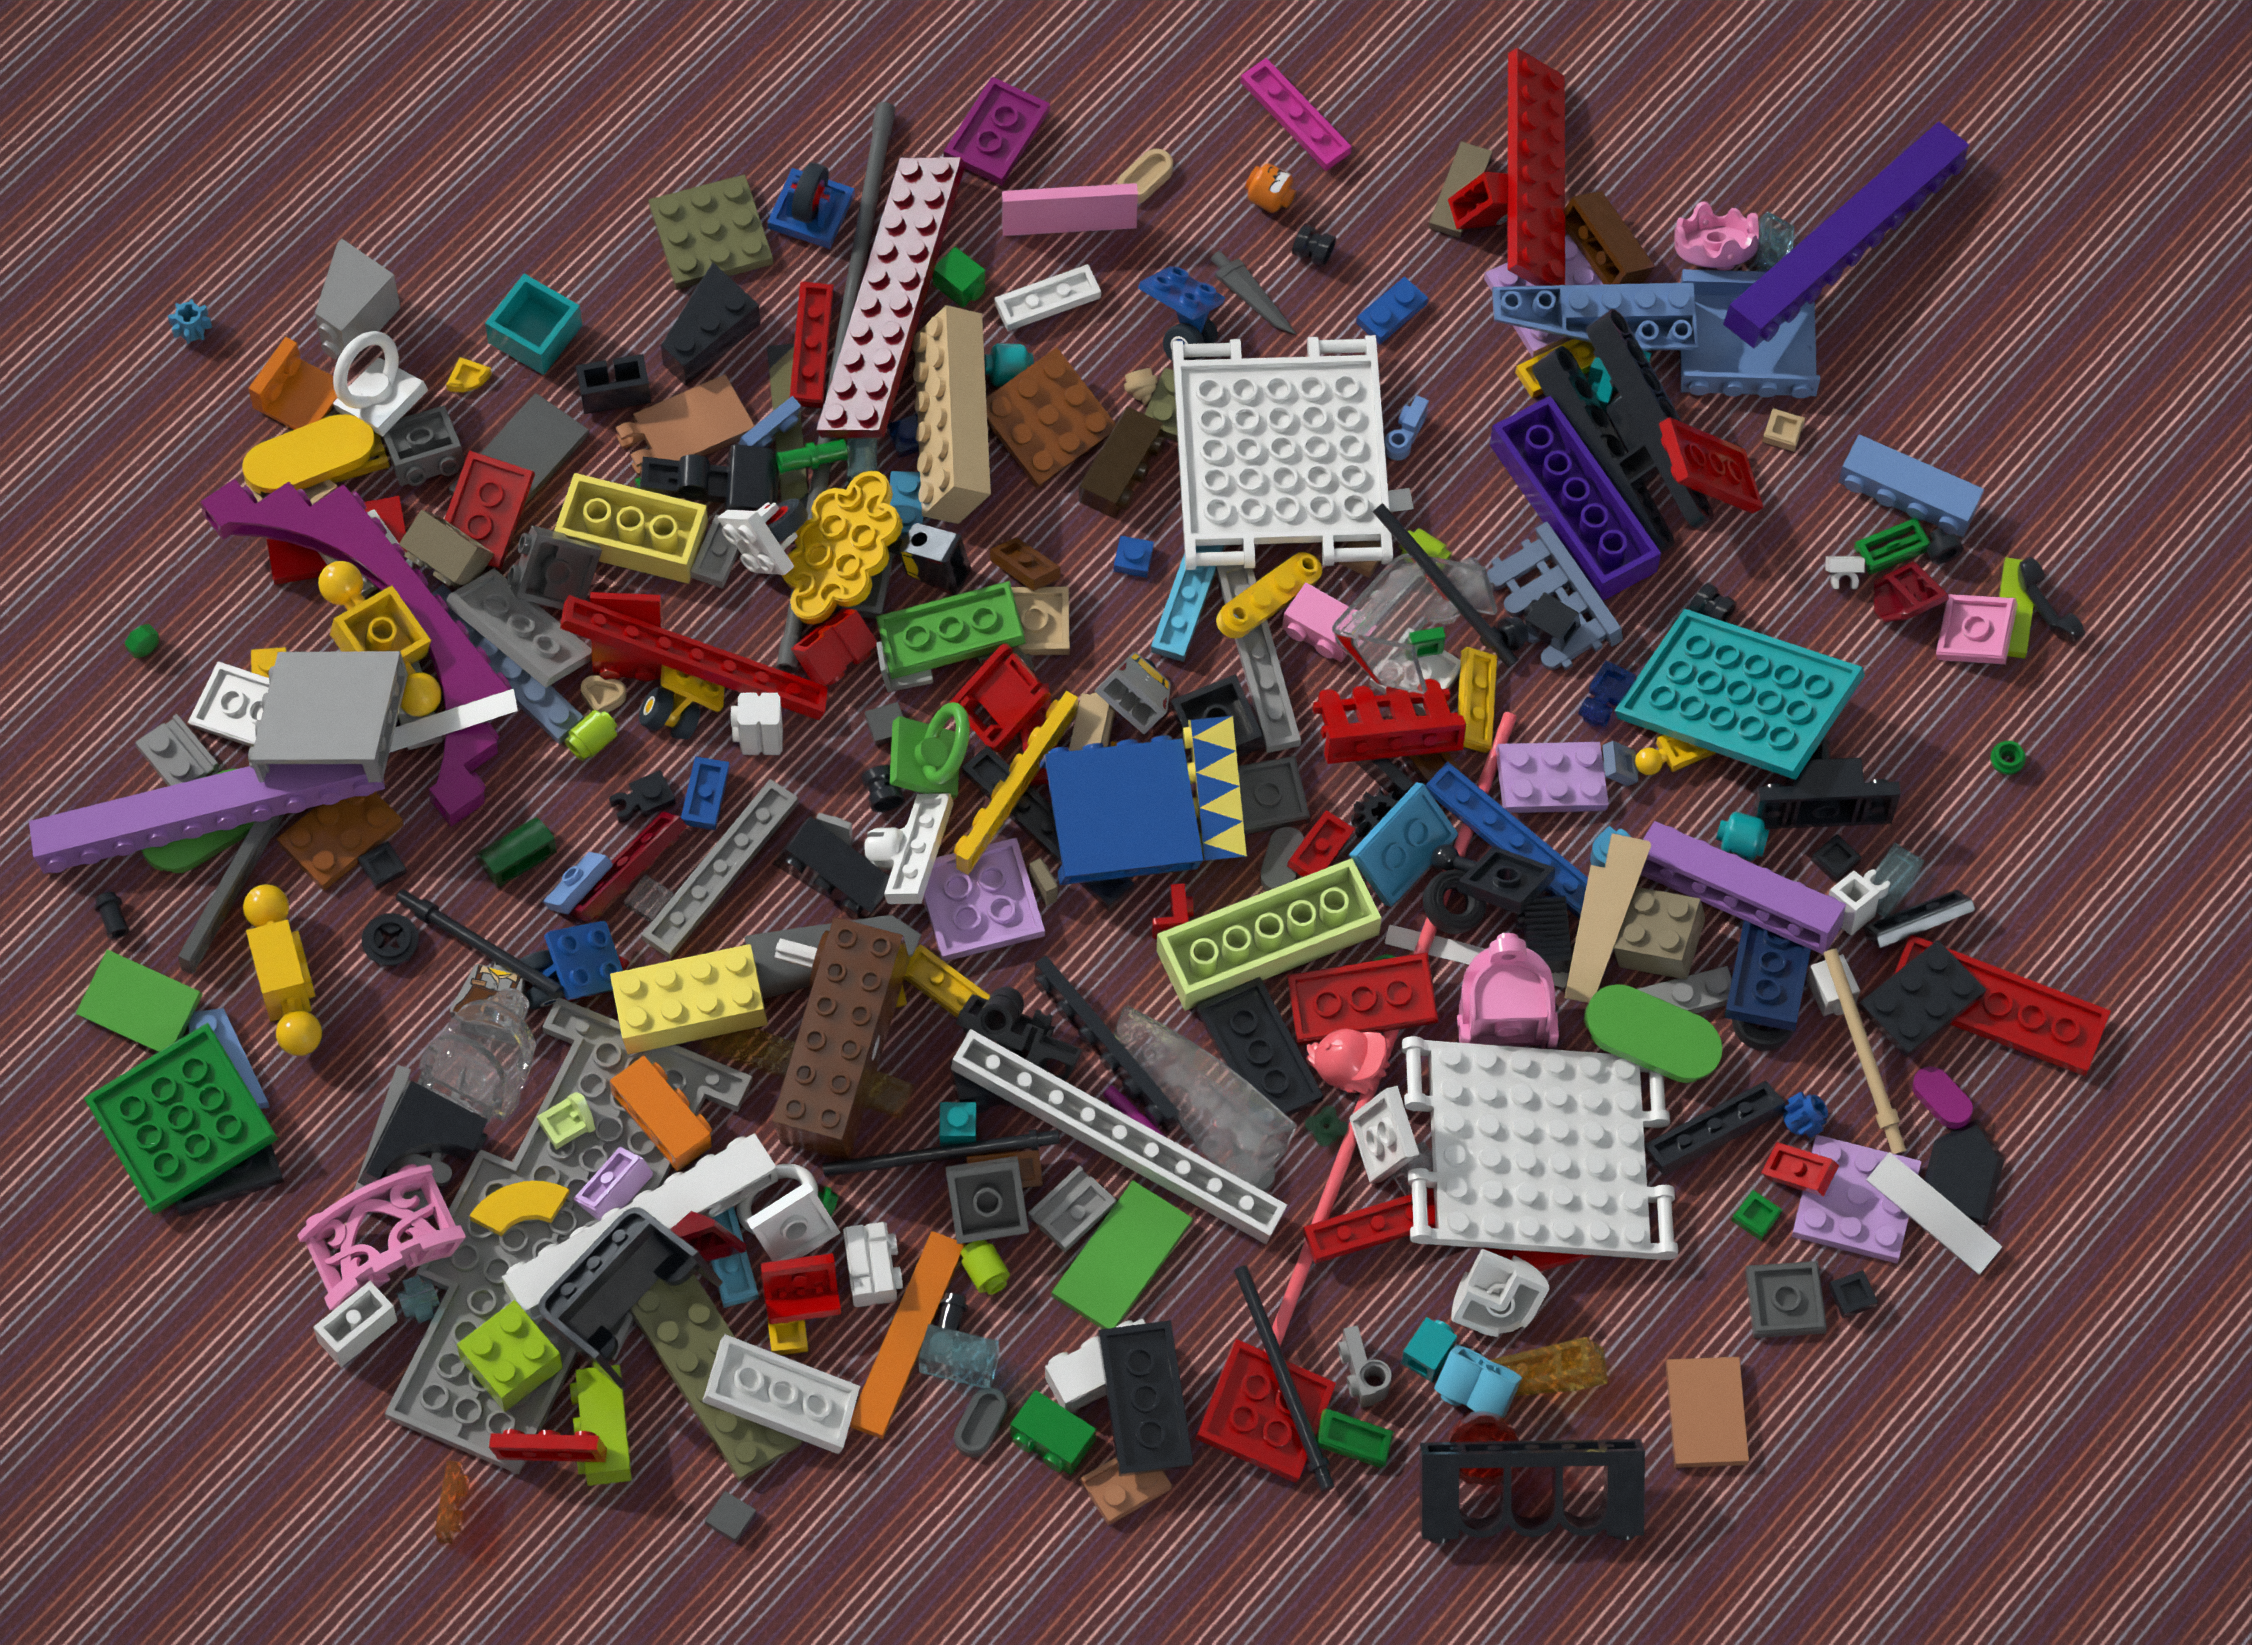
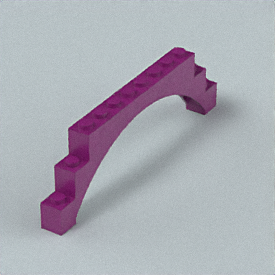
(347, 533)

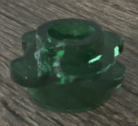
(1326, 1136)

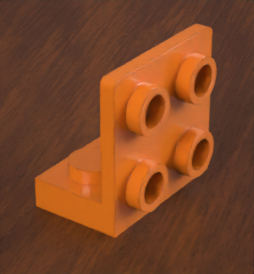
(292, 388)

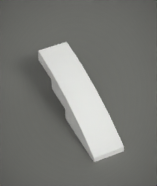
(1934, 1213)

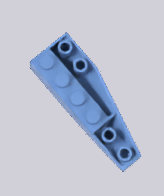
(1657, 313)

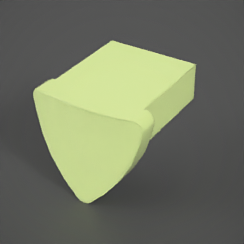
(567, 1120)

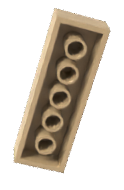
(951, 415)

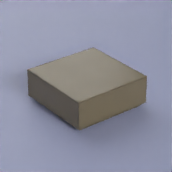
(1043, 881)

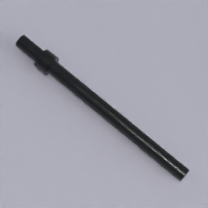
(1489, 635)
(429, 913)

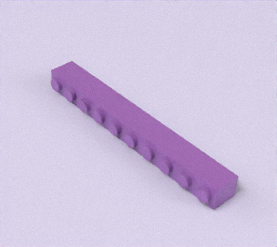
(190, 811)

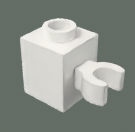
(1860, 898)

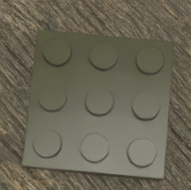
(710, 226)

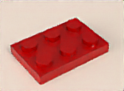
(490, 502)

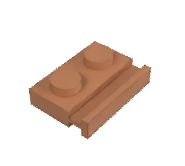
(1122, 1495)

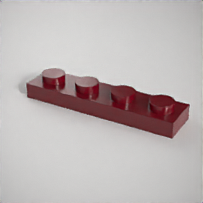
(629, 863)

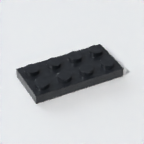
(1259, 1046)
(1145, 1398)

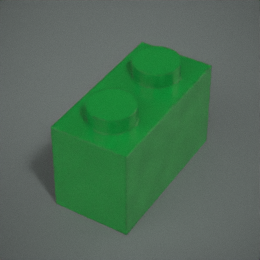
(1052, 1433)

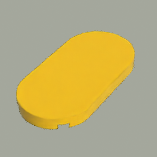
(309, 454)

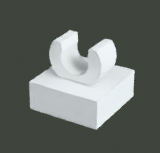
(1844, 566)

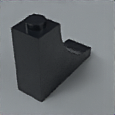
(423, 1124)

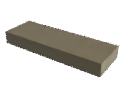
(1467, 165)

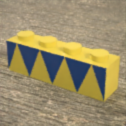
(1216, 787)

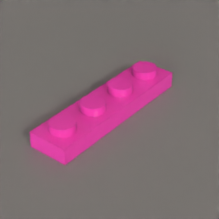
(1296, 114)

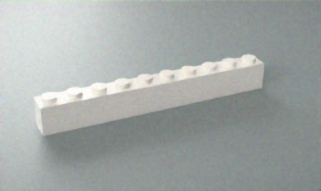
(1118, 1136)

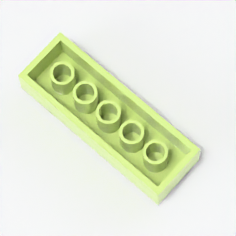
(1269, 933)

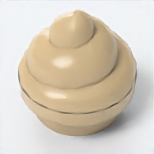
(1141, 384)

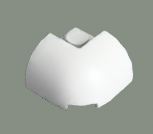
(1498, 1294)

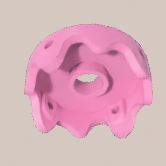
(1718, 240)

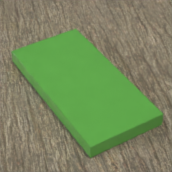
(950, 629)
(1122, 1257)

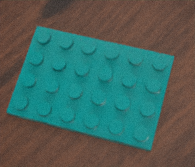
(1740, 693)

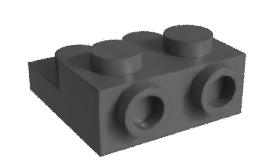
(424, 447)
(552, 567)

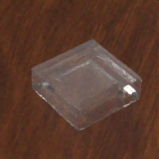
(648, 898)

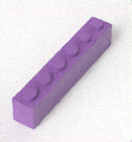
(1742, 888)

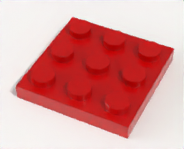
(1251, 1415)

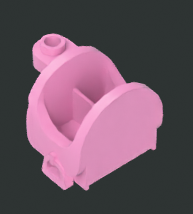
(1508, 997)

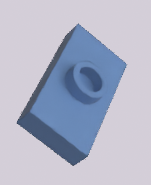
(578, 882)

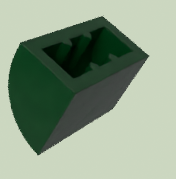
(517, 852)

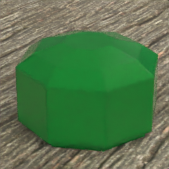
(142, 641)

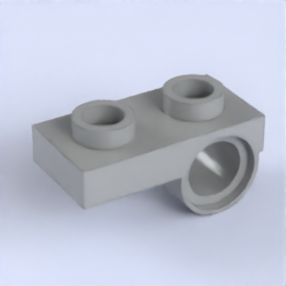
(1352, 1352)

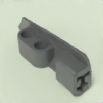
(781, 977)

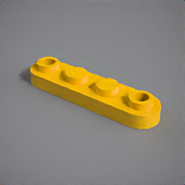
(1268, 595)

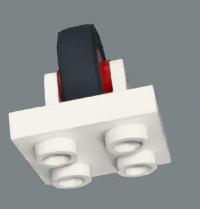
(765, 534)

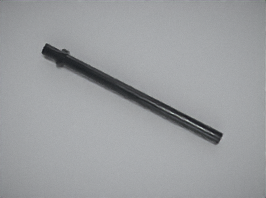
(1032, 1140)
(1318, 1464)

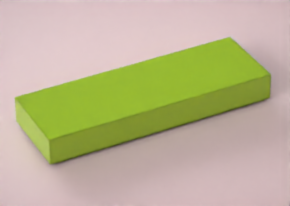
(2010, 589)

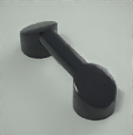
(2069, 626)

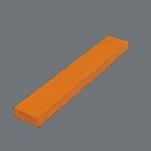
(906, 1335)

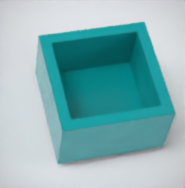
(533, 324)

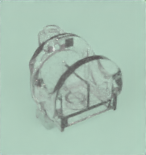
(483, 1056)

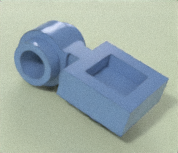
(1412, 417)

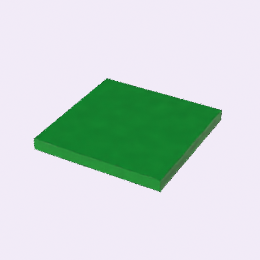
(180, 1118)

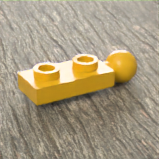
(1673, 752)

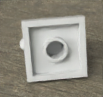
(381, 391)
(794, 1222)

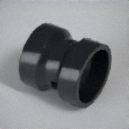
(1313, 245)
(1712, 604)
(882, 795)

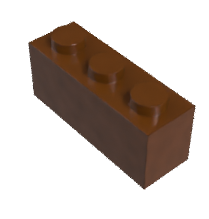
(1606, 240)

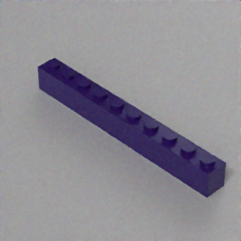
(1846, 235)

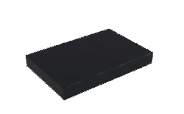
(246, 1177)

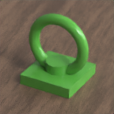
(927, 755)

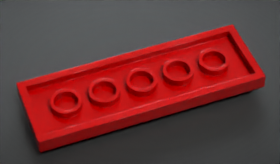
(2026, 1014)

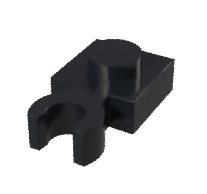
(647, 795)

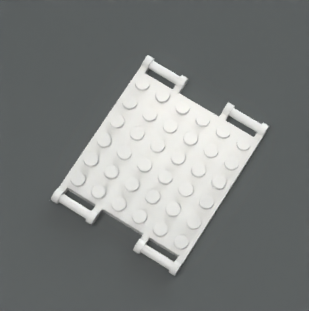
(1281, 450)
(1537, 1151)

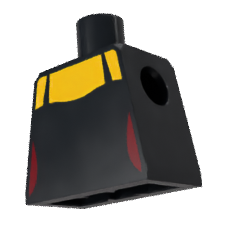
(933, 557)

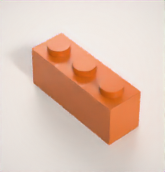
(662, 1112)

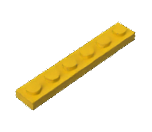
(1007, 793)

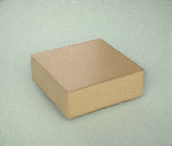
(1783, 430)

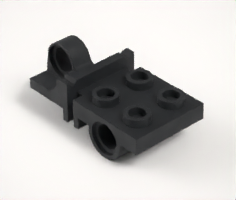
(1016, 1030)

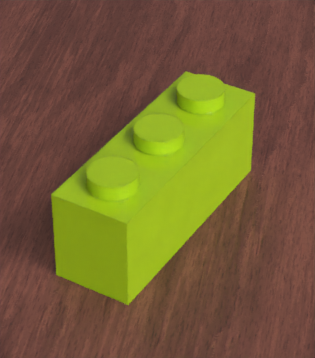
(603, 1414)

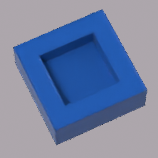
(1133, 556)

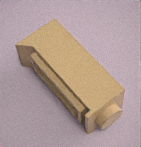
(1092, 722)

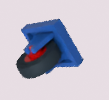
(811, 206)

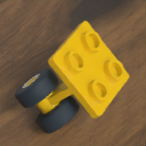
(677, 711)

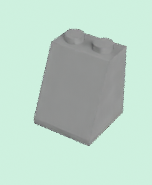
(354, 299)

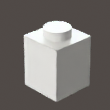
(1824, 989)

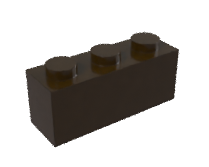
(1122, 463)

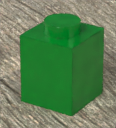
(959, 277)

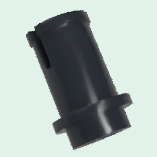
(109, 908)
(952, 1311)

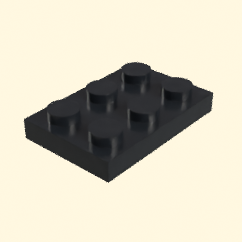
(1922, 998)

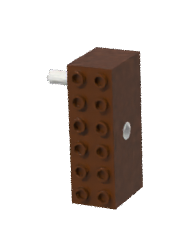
(841, 1036)

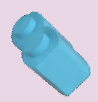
(1477, 1382)

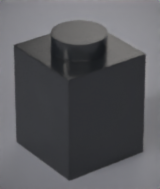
(1551, 621)

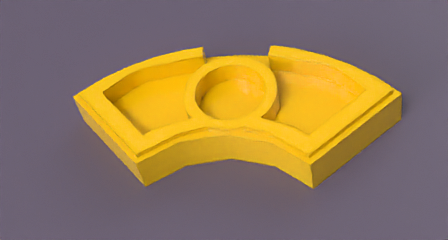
(518, 1203)

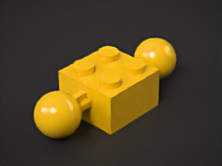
(380, 625)
(282, 970)

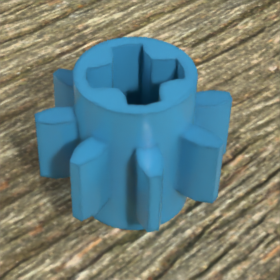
(189, 321)

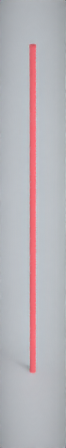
(1349, 1141)

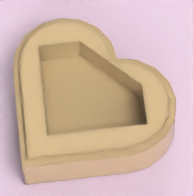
(603, 694)

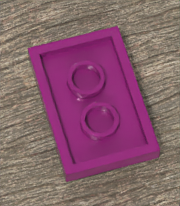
(997, 130)

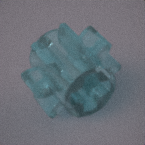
(418, 1298)

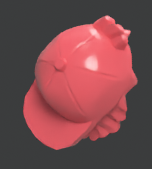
(1350, 1059)

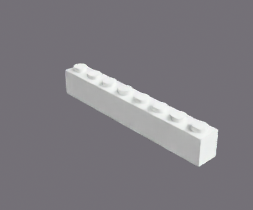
(706, 1189)

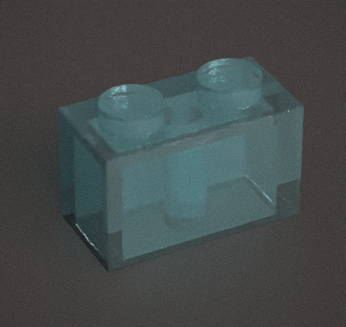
(959, 1356)

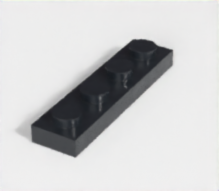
(1715, 1128)

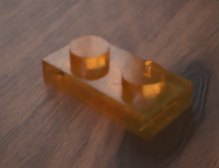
(449, 1516)

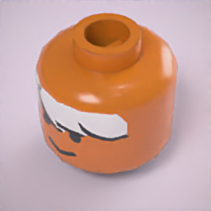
(1270, 188)

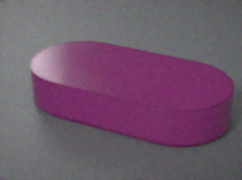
(1942, 1097)

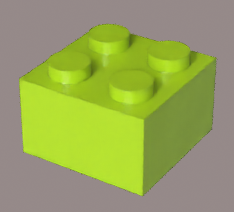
(509, 1355)

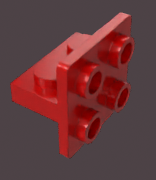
(800, 1288)

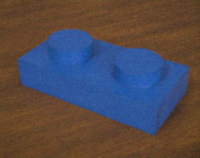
(1392, 310)
(705, 793)

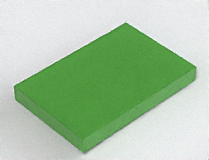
(138, 1002)

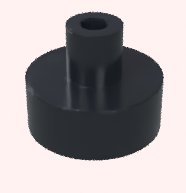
(1944, 547)

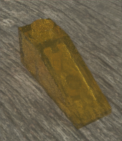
(1558, 1367)

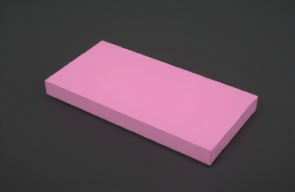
(1069, 209)

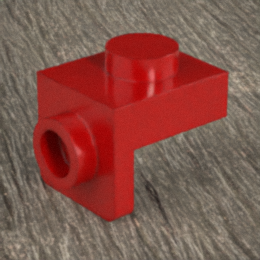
(1181, 909)

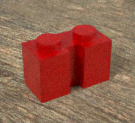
(834, 645)

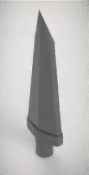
(1243, 284)

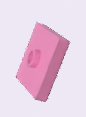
(1976, 629)

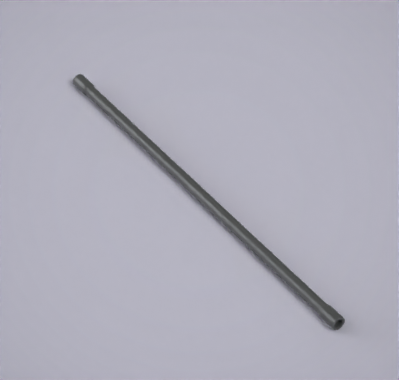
(881, 132)

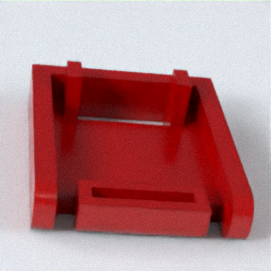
(1008, 694)

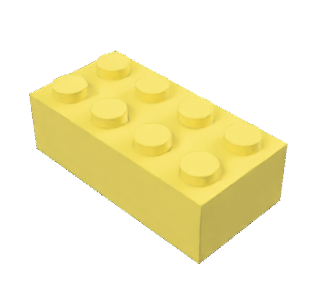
(634, 526)
(688, 999)

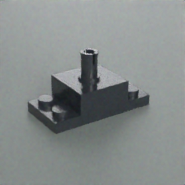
(1827, 796)

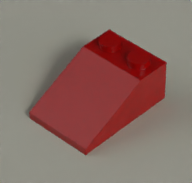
(614, 663)

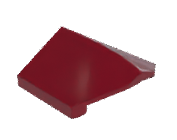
(1906, 593)
(708, 1237)

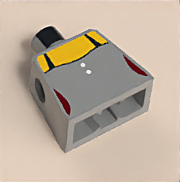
(1137, 692)

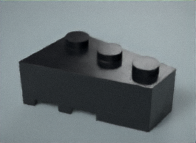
(709, 325)
(833, 869)

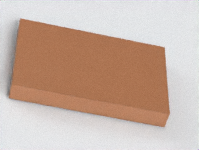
(1707, 1412)

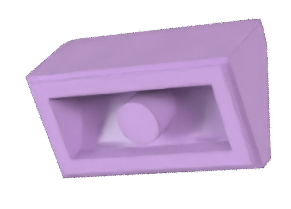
(614, 1183)

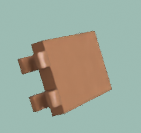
(688, 423)

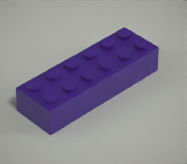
(1575, 497)

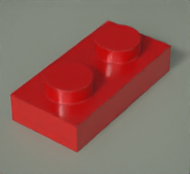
(1321, 845)
(1800, 1169)

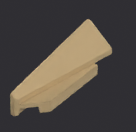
(1603, 913)

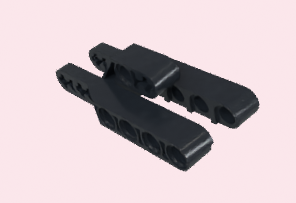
(1633, 414)

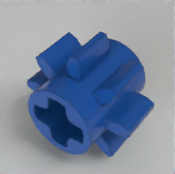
(1805, 1114)

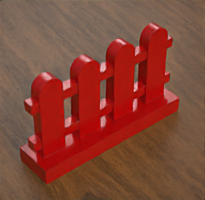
(1393, 737)

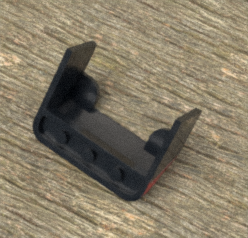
(612, 1279)

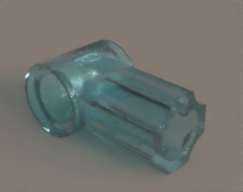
(861, 456)

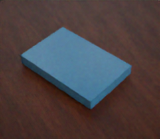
(1402, 844)

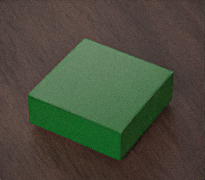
(1428, 641)
(1756, 1215)

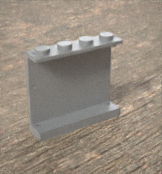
(330, 710)

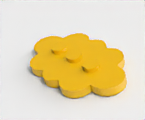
(842, 547)

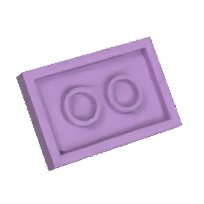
(1552, 777)

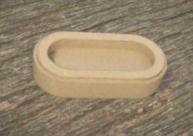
(1148, 172)

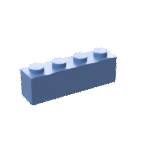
(1910, 486)

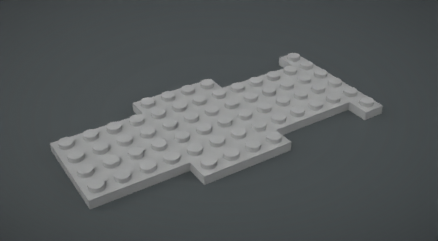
(437, 1389)

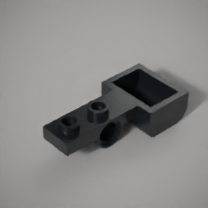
(743, 484)

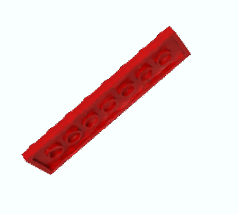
(1536, 170)

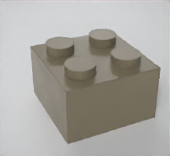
(447, 549)
(1660, 933)

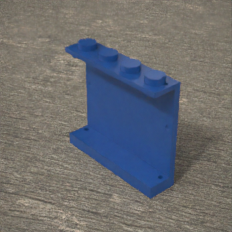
(1123, 810)

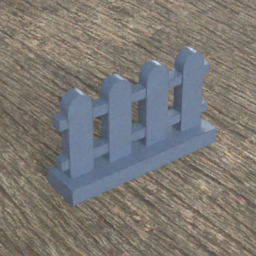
(1552, 582)

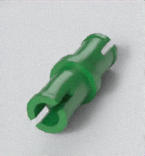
(812, 456)

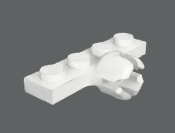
(912, 849)

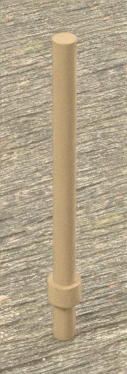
(1886, 1117)

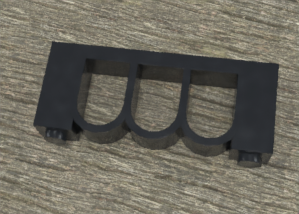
(1619, 1513)

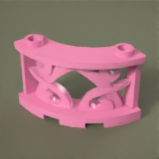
(422, 1248)

